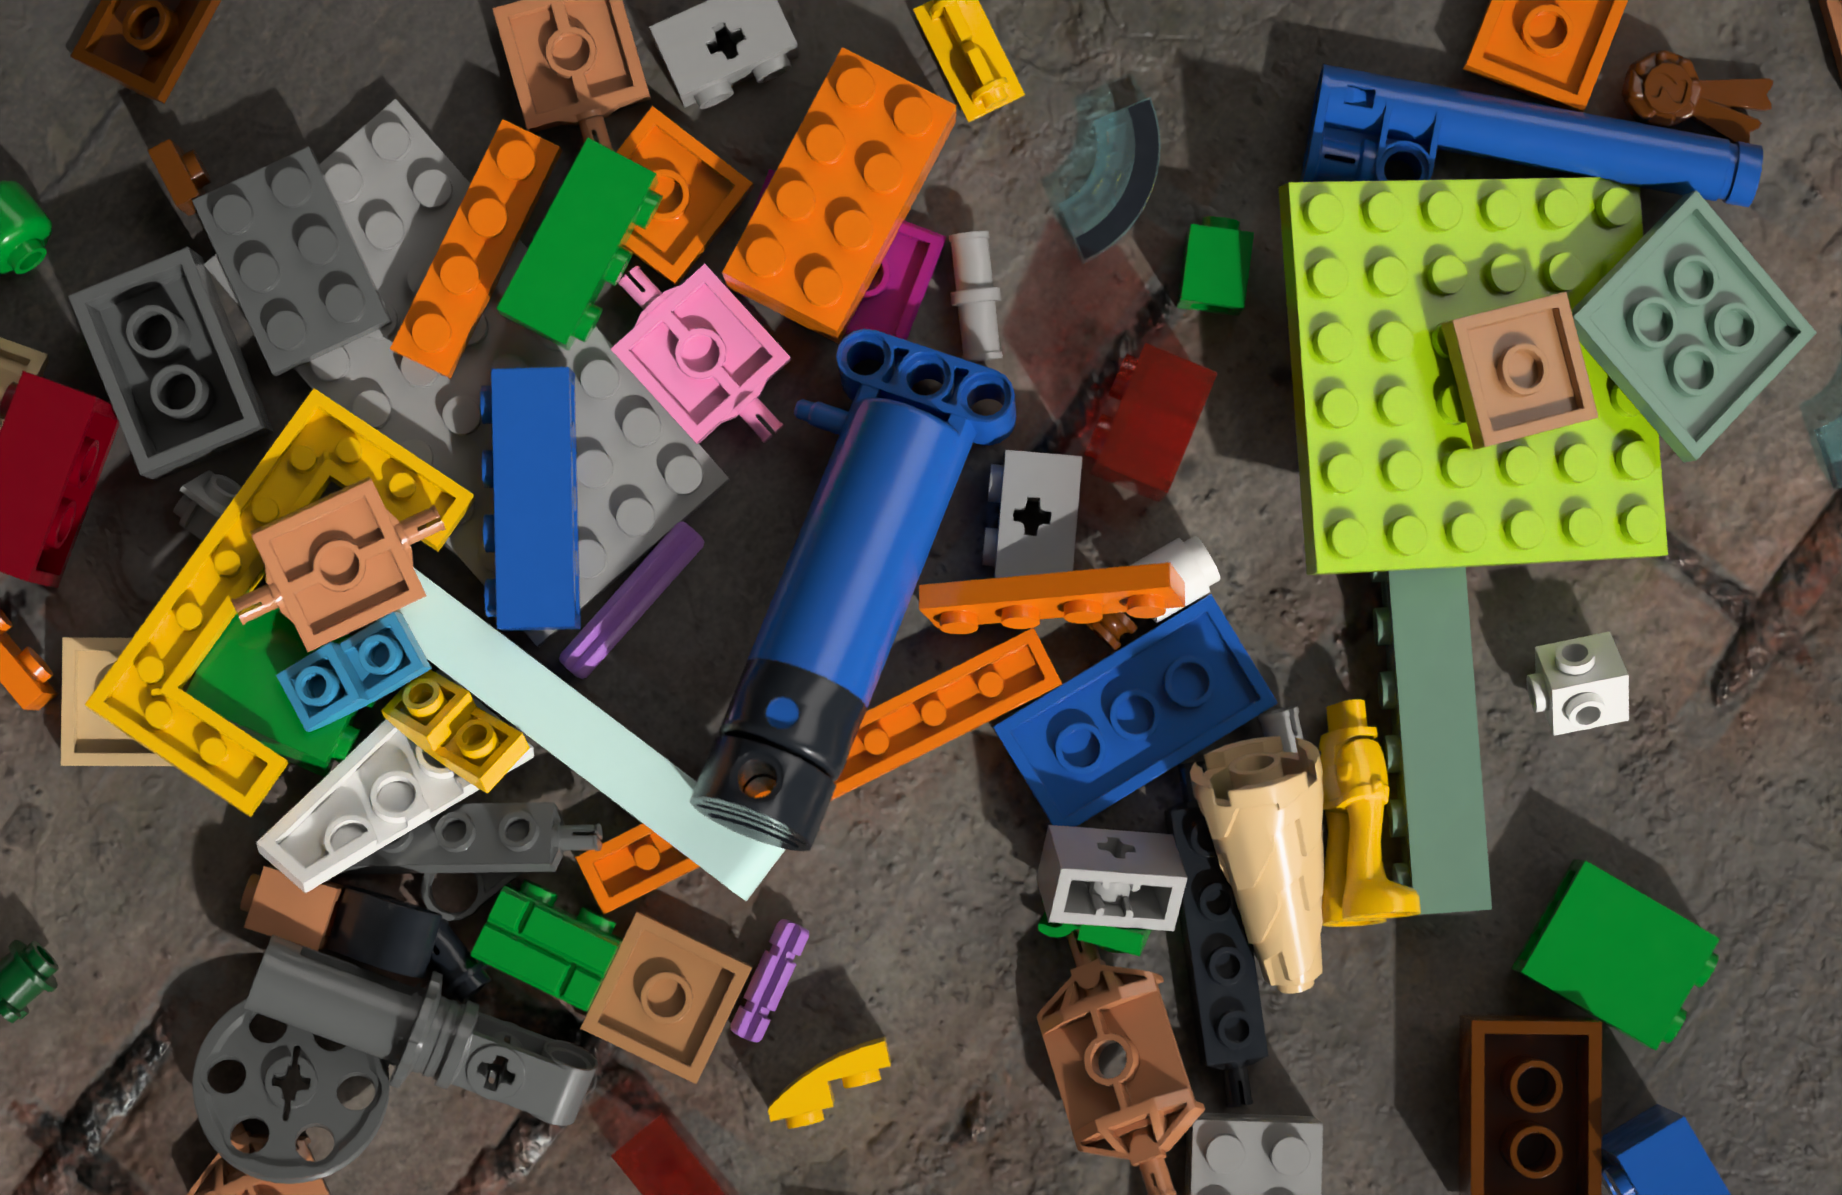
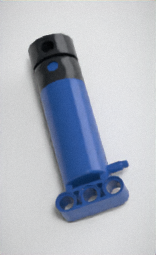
(846, 583)

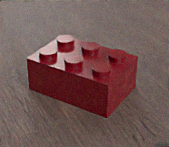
(49, 469)

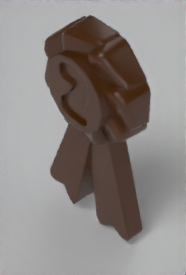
(1666, 91)

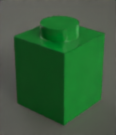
(1215, 266)

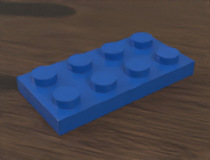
(1135, 714)

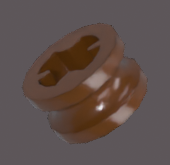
(1112, 627)

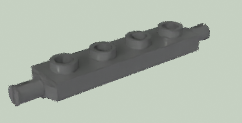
(482, 841)

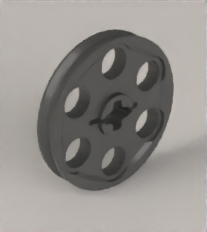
(262, 1101)

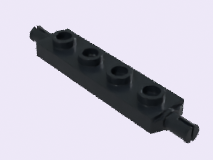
(1216, 953)

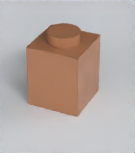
(286, 911)

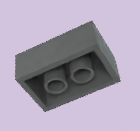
(171, 364)

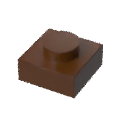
(181, 174)

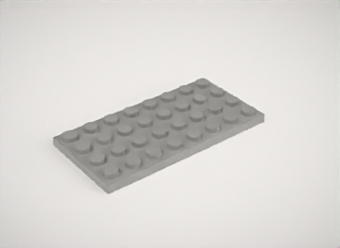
(632, 457)

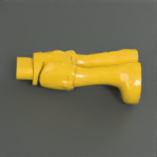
(1354, 803)

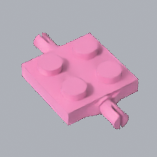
(701, 354)

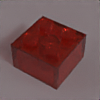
(1152, 422)

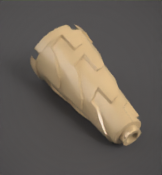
(1269, 844)

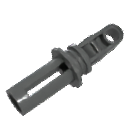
(421, 1031)

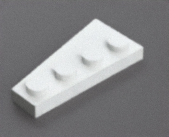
(364, 805)

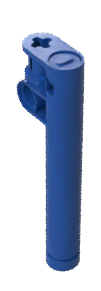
(1376, 118)

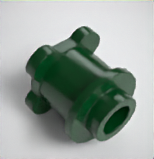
(23, 976)

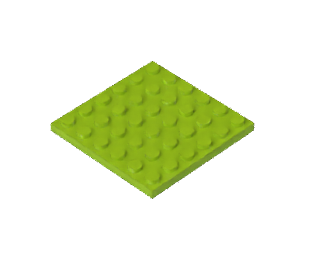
(1376, 394)

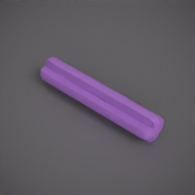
(631, 600)

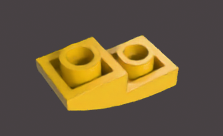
(454, 730)
(812, 1091)

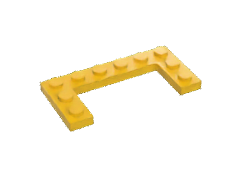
(146, 682)

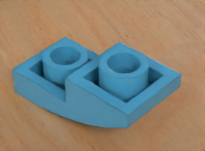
(353, 673)

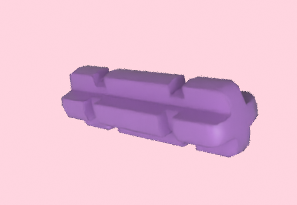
(769, 980)

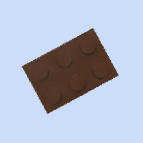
(1530, 1105)

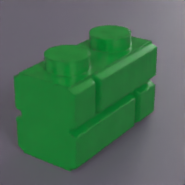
(547, 944)

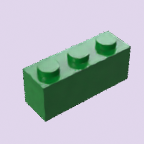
(581, 245)

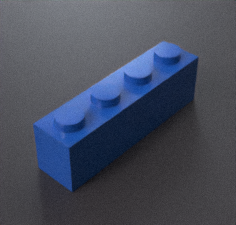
(534, 499)

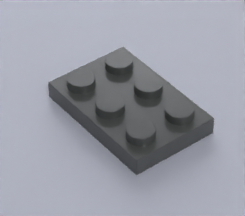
(292, 261)

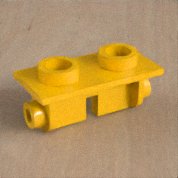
(969, 55)

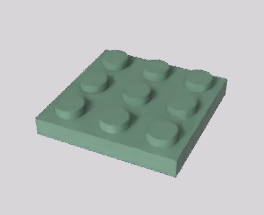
(1690, 326)

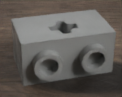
(690, 43)
(1039, 478)
(1111, 878)

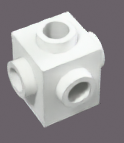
(1580, 683)

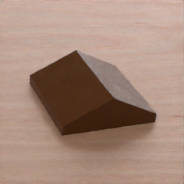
(144, 42)

